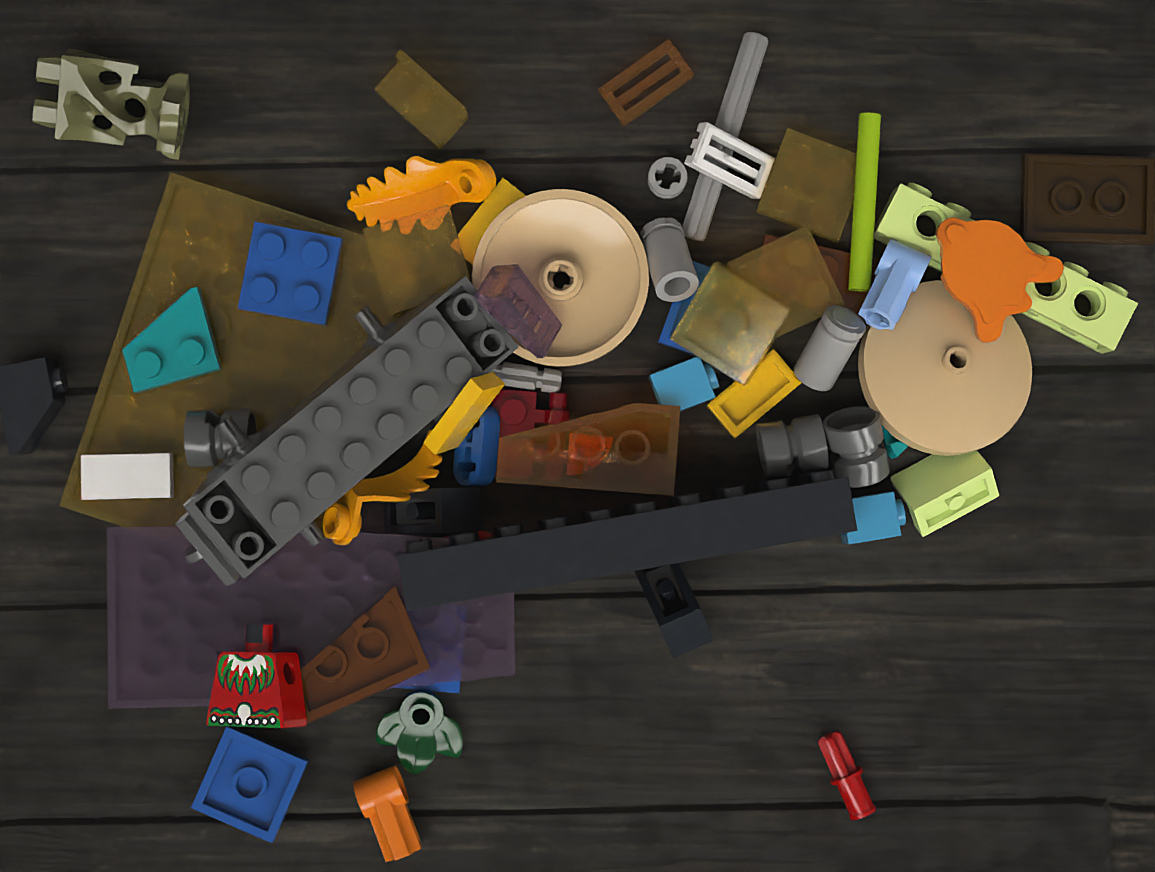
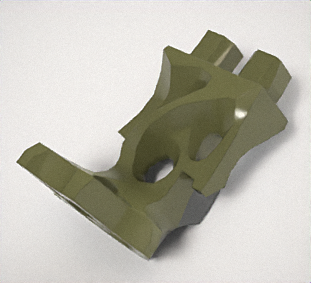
(84, 96)

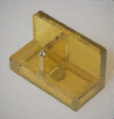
(422, 100)

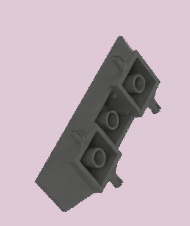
(346, 426)

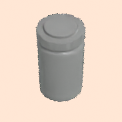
(669, 259)
(829, 348)

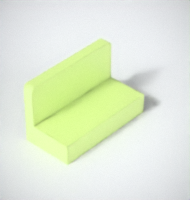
(945, 488)

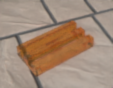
(616, 104)

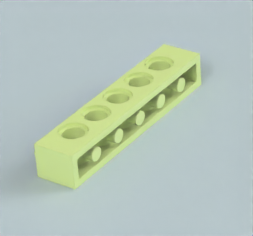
(1109, 302)

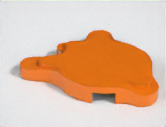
(988, 270)

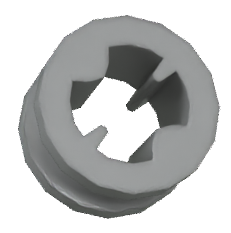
(659, 167)

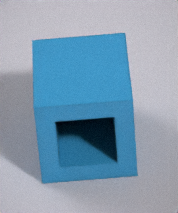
(684, 384)
(876, 518)

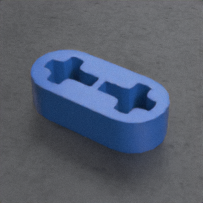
(481, 448)

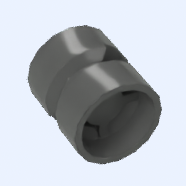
(204, 442)
(792, 446)
(856, 447)

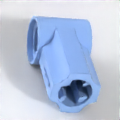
(896, 278)

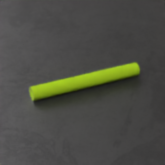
(864, 202)

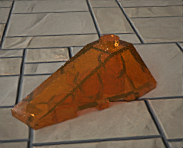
(608, 451)

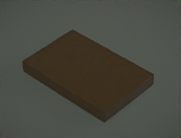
(1087, 199)

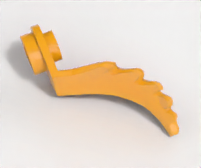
(422, 188)
(343, 518)

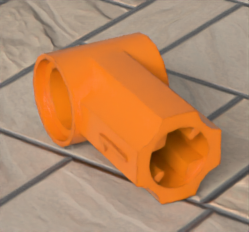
(385, 801)

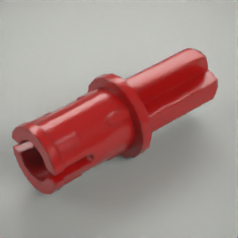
(846, 775)

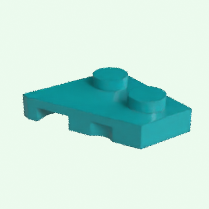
(173, 346)

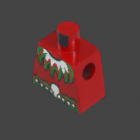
(257, 685)

